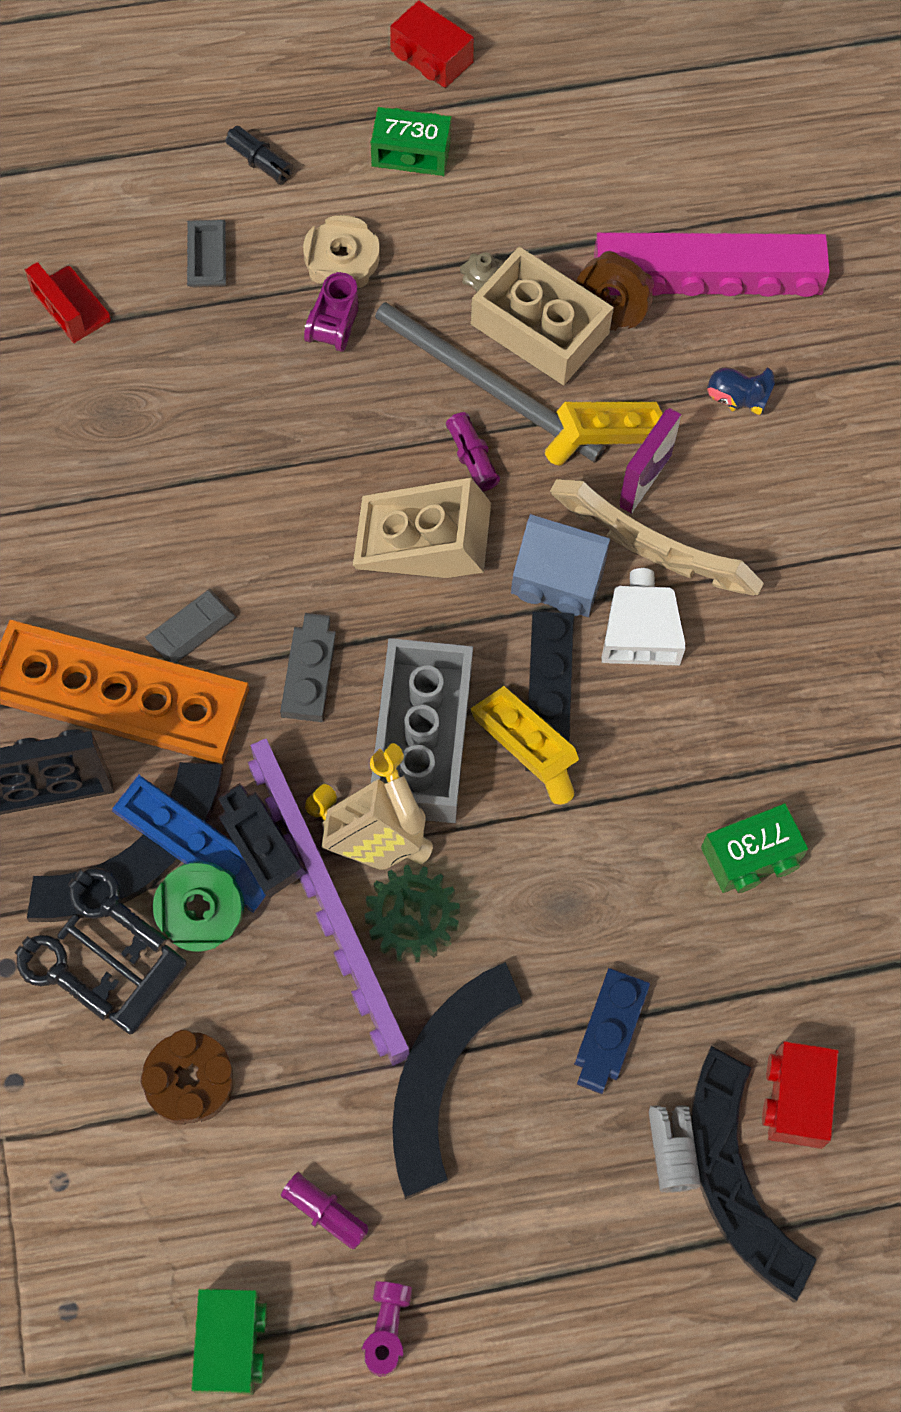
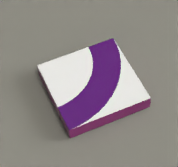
(649, 460)

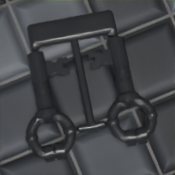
(148, 990)

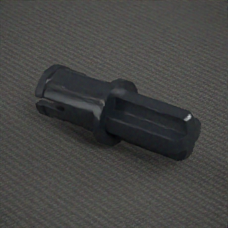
(258, 154)

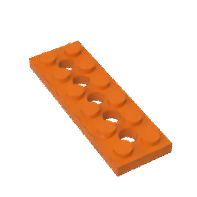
(125, 716)

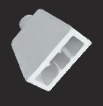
(644, 624)

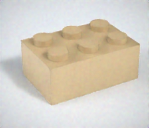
(541, 315)

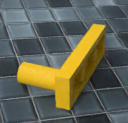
(601, 424)
(529, 741)

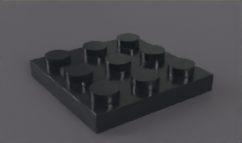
(52, 771)

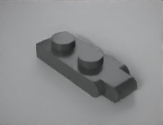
(309, 669)

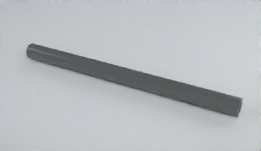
(479, 375)

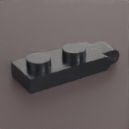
(259, 840)

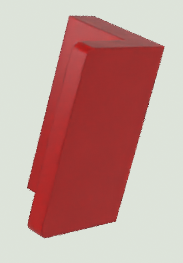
(67, 301)

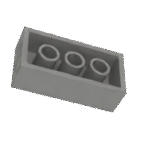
(426, 717)

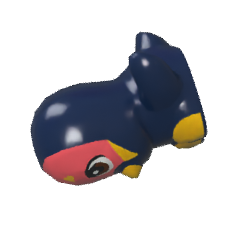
(738, 390)

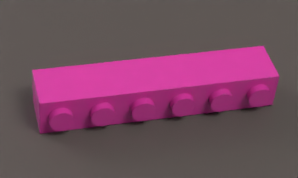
(725, 262)

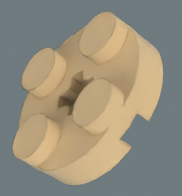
(337, 233)

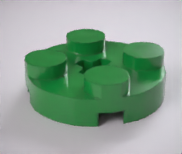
(181, 923)

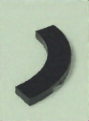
(136, 866)
(429, 1068)
(726, 1184)

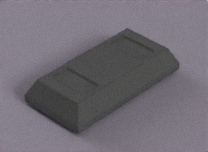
(206, 253)
(190, 627)

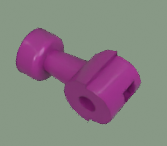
(383, 1346)

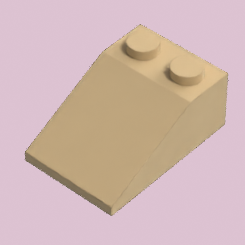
(424, 530)

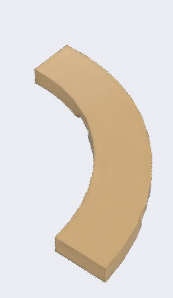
(675, 556)

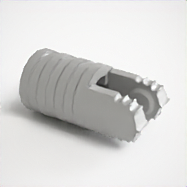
(674, 1156)

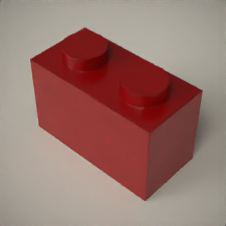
(431, 44)
(801, 1094)

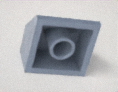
(559, 566)

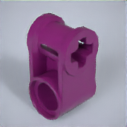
(333, 318)

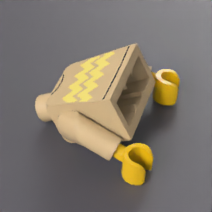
(377, 822)

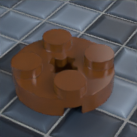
(628, 279)
(191, 1103)

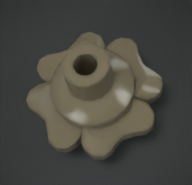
(479, 269)

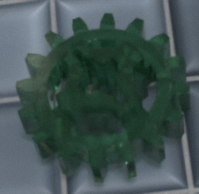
(397, 923)

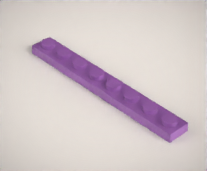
(333, 917)

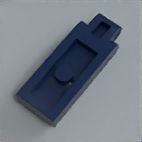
(610, 1029)

